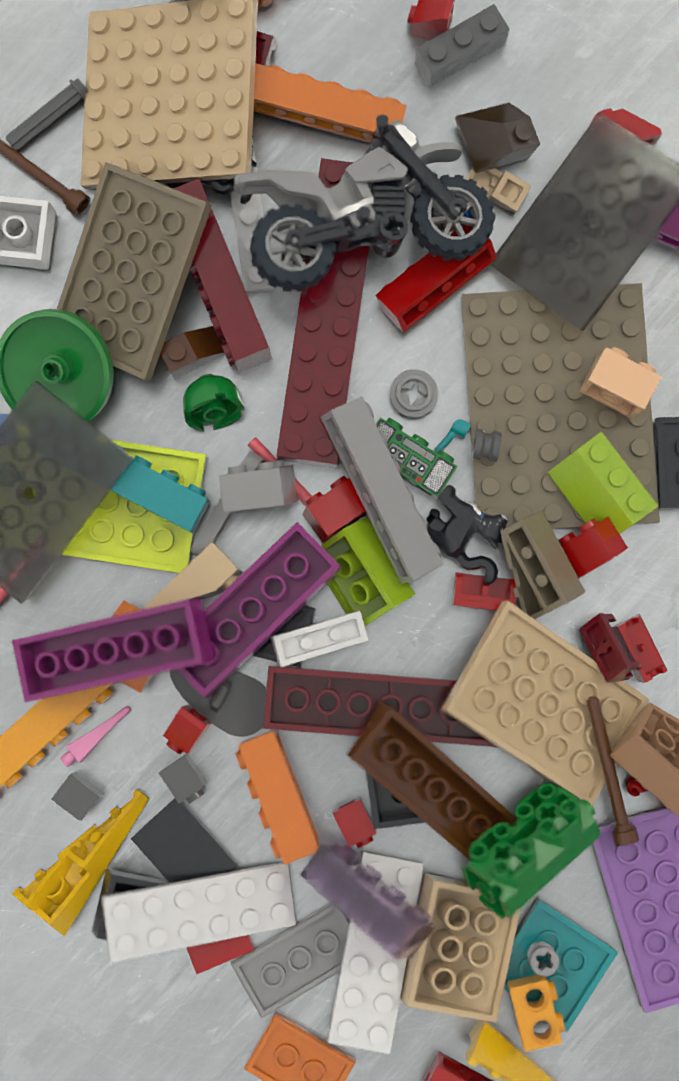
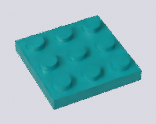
(580, 955)

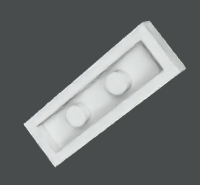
(319, 638)

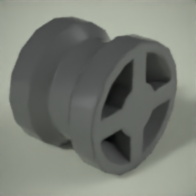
(486, 445)

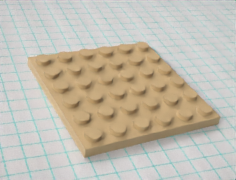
(170, 91)

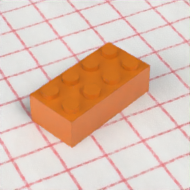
(279, 795)

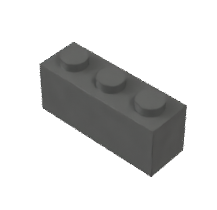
(461, 45)

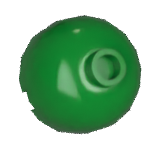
(212, 401)

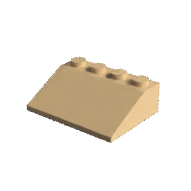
(463, 958)

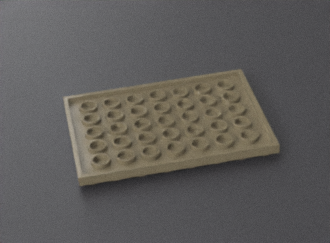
(526, 384)

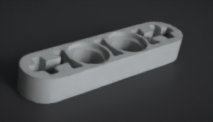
(218, 518)

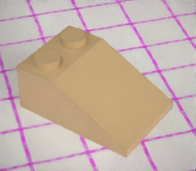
(202, 578)

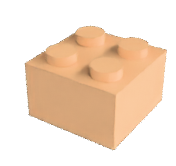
(620, 382)

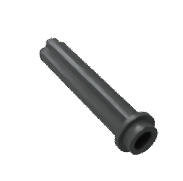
(47, 114)

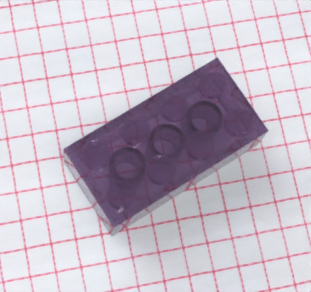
(368, 900)

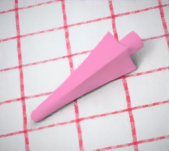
(84, 745)

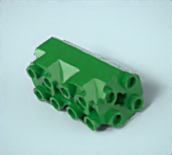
(522, 858)

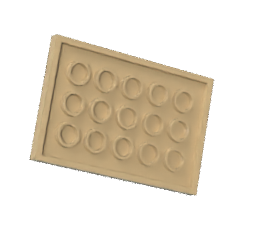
(530, 699)

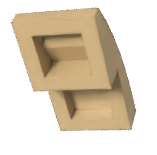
(503, 188)

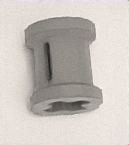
(542, 968)

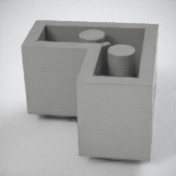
(266, 487)

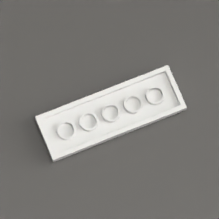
(197, 911)
(369, 975)

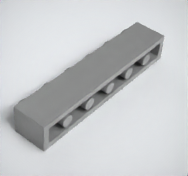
(382, 490)

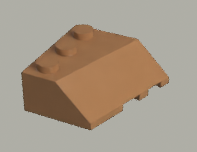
(651, 754)

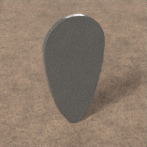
(234, 707)

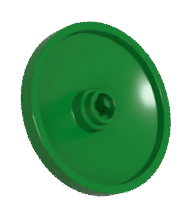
(61, 355)

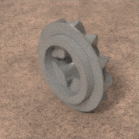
(426, 387)

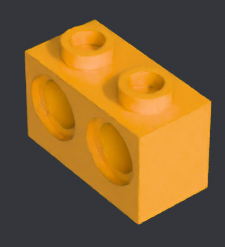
(529, 1013)

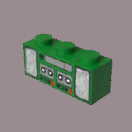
(417, 462)

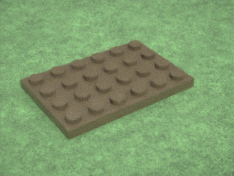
(133, 264)

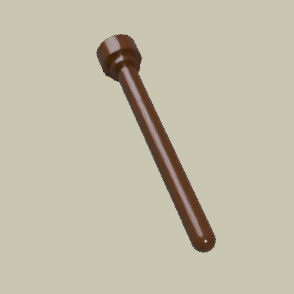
(75, 200)
(624, 832)

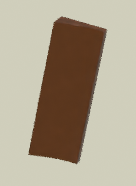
(426, 780)

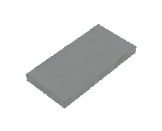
(294, 960)

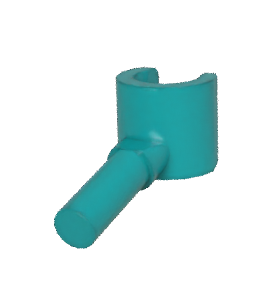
(458, 428)

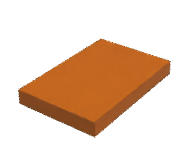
(296, 1054)

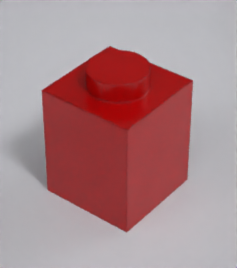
(355, 823)

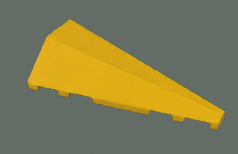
(67, 884)
(501, 1055)

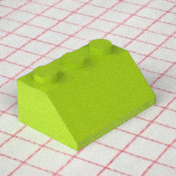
(602, 485)
(367, 575)

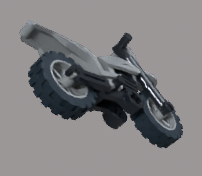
(366, 209)

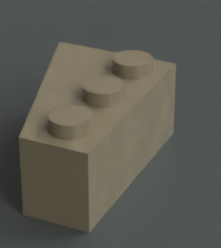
(539, 566)

